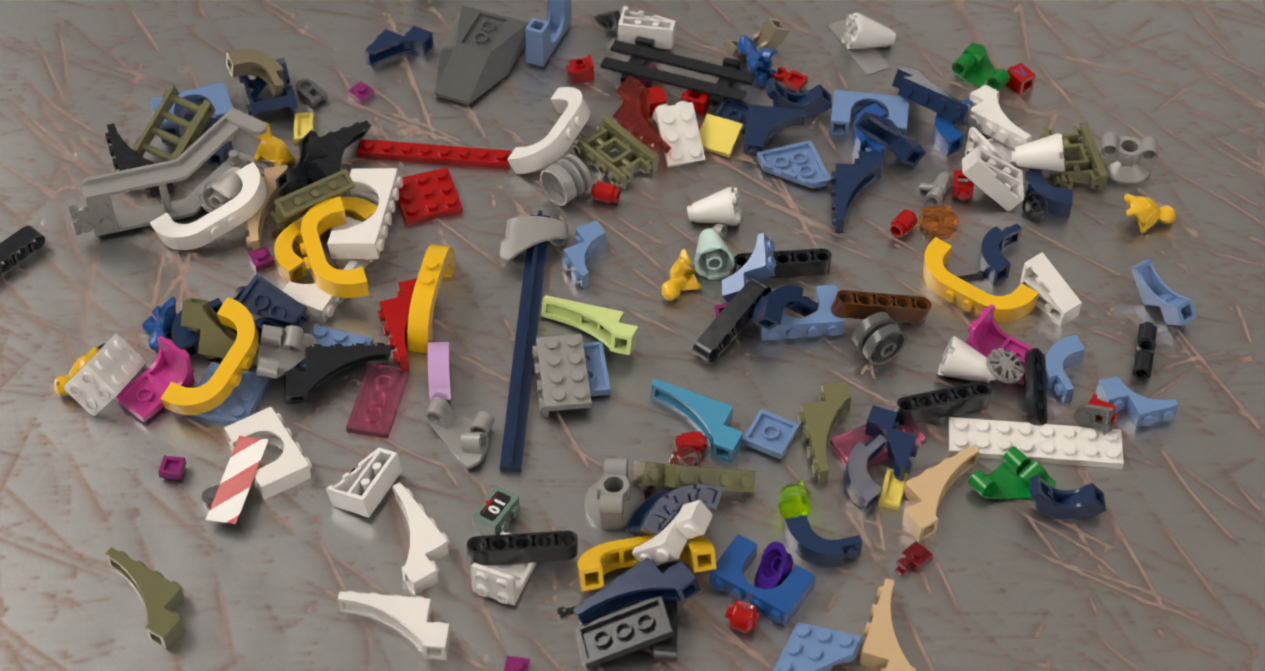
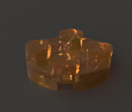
(943, 214)

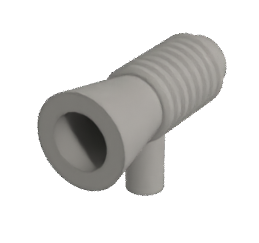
(936, 190)

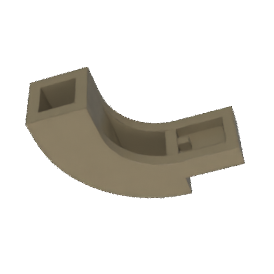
(768, 37)
(256, 63)

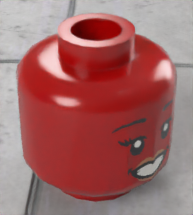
(742, 616)

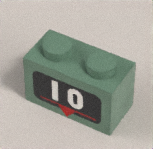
(496, 512)

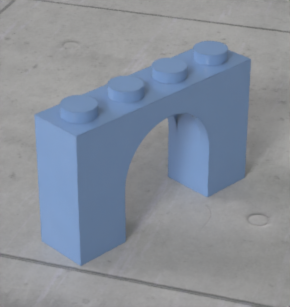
(545, 35)
(214, 93)
(849, 103)
(821, 323)

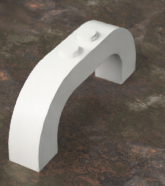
(574, 116)
(218, 221)

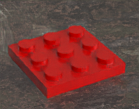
(428, 196)

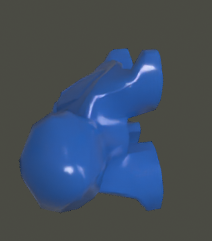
(758, 60)
(163, 323)

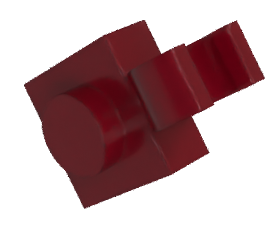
(913, 557)

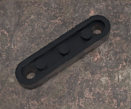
(1036, 387)

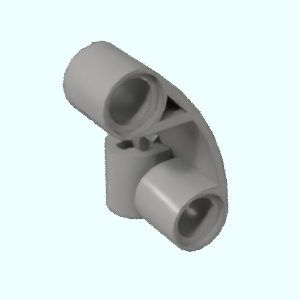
(531, 230)
(281, 349)
(463, 436)

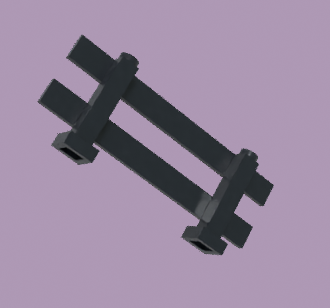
(644, 50)

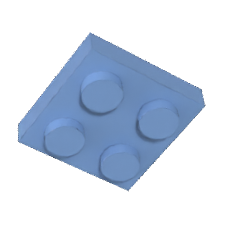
(770, 434)

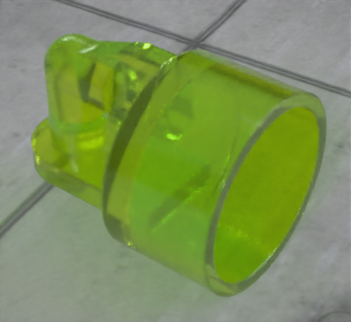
(794, 500)

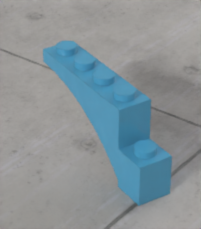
(706, 414)

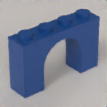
(778, 602)

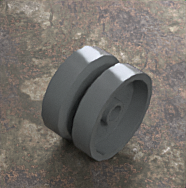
(879, 338)

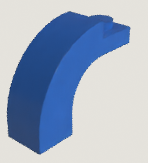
(946, 135)
(863, 142)

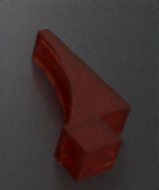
(634, 114)

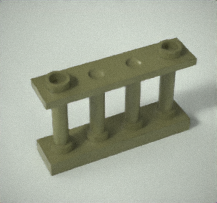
(193, 128)

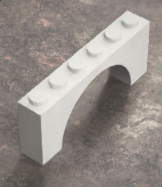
(367, 238)
(319, 303)

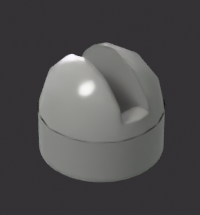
(721, 229)

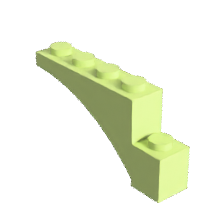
(597, 321)

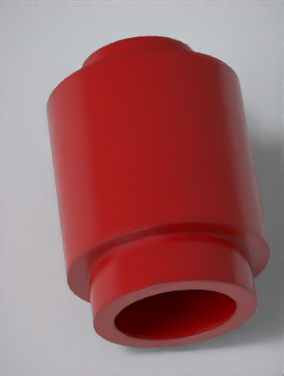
(605, 192)
(903, 223)
(693, 439)

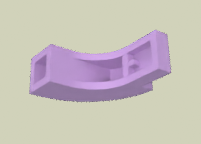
(439, 370)

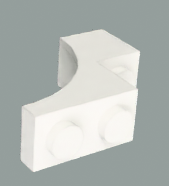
(669, 543)

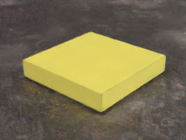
(719, 135)

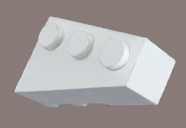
(637, 24)
(995, 177)
(1055, 295)
(368, 484)

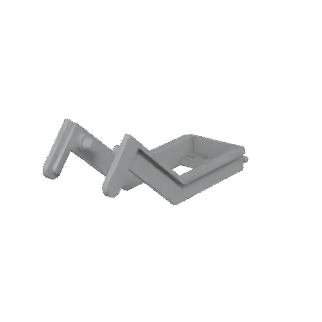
(96, 207)

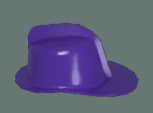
(774, 566)

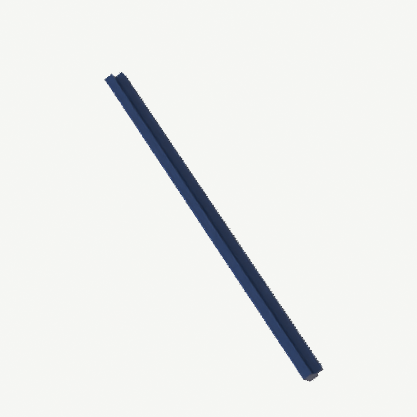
(523, 361)

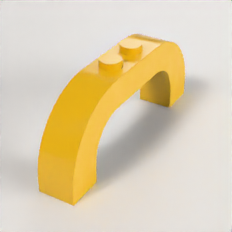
(287, 244)
(437, 263)
(333, 281)
(968, 297)
(228, 374)
(618, 554)

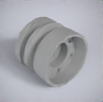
(565, 179)

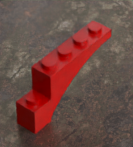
(395, 316)

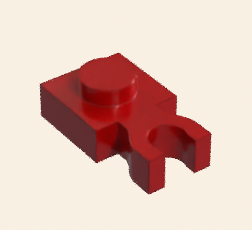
(792, 80)

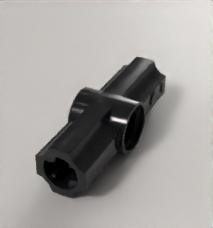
(1144, 351)

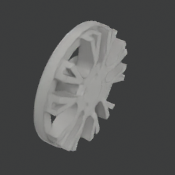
(1005, 366)

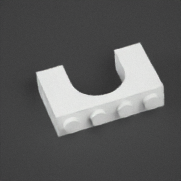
(289, 468)

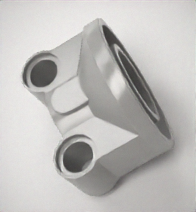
(1128, 159)
(613, 497)

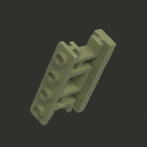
(622, 141)
(1088, 156)
(298, 203)

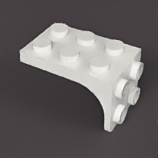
(681, 132)
(990, 145)
(105, 375)
(501, 581)

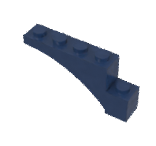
(918, 89)
(850, 181)
(638, 585)

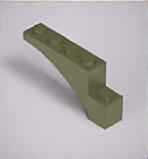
(214, 337)
(818, 422)
(682, 475)
(157, 593)

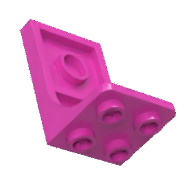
(987, 336)
(144, 393)

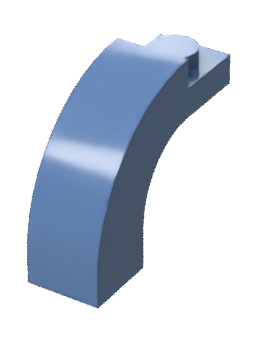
(1063, 354)

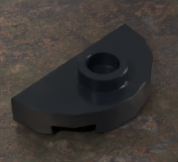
(608, 20)

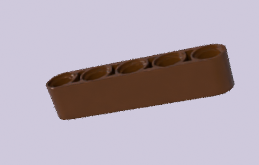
(863, 304)

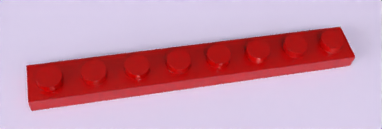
(433, 154)

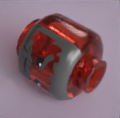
(686, 456)

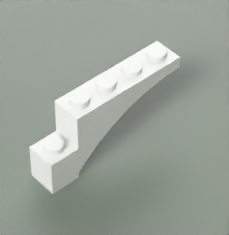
(990, 119)
(426, 543)
(406, 614)

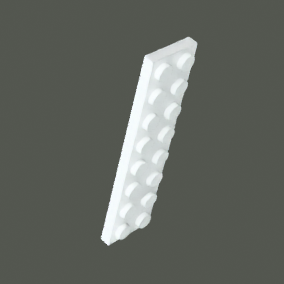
(1040, 443)

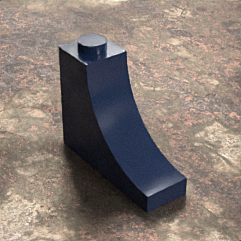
(767, 121)

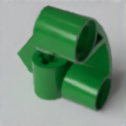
(977, 69)
(1011, 478)

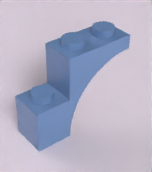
(588, 240)
(759, 266)
(1153, 291)
(1140, 409)

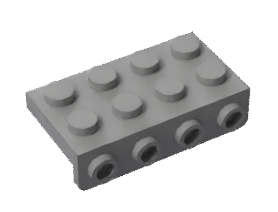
(561, 373)

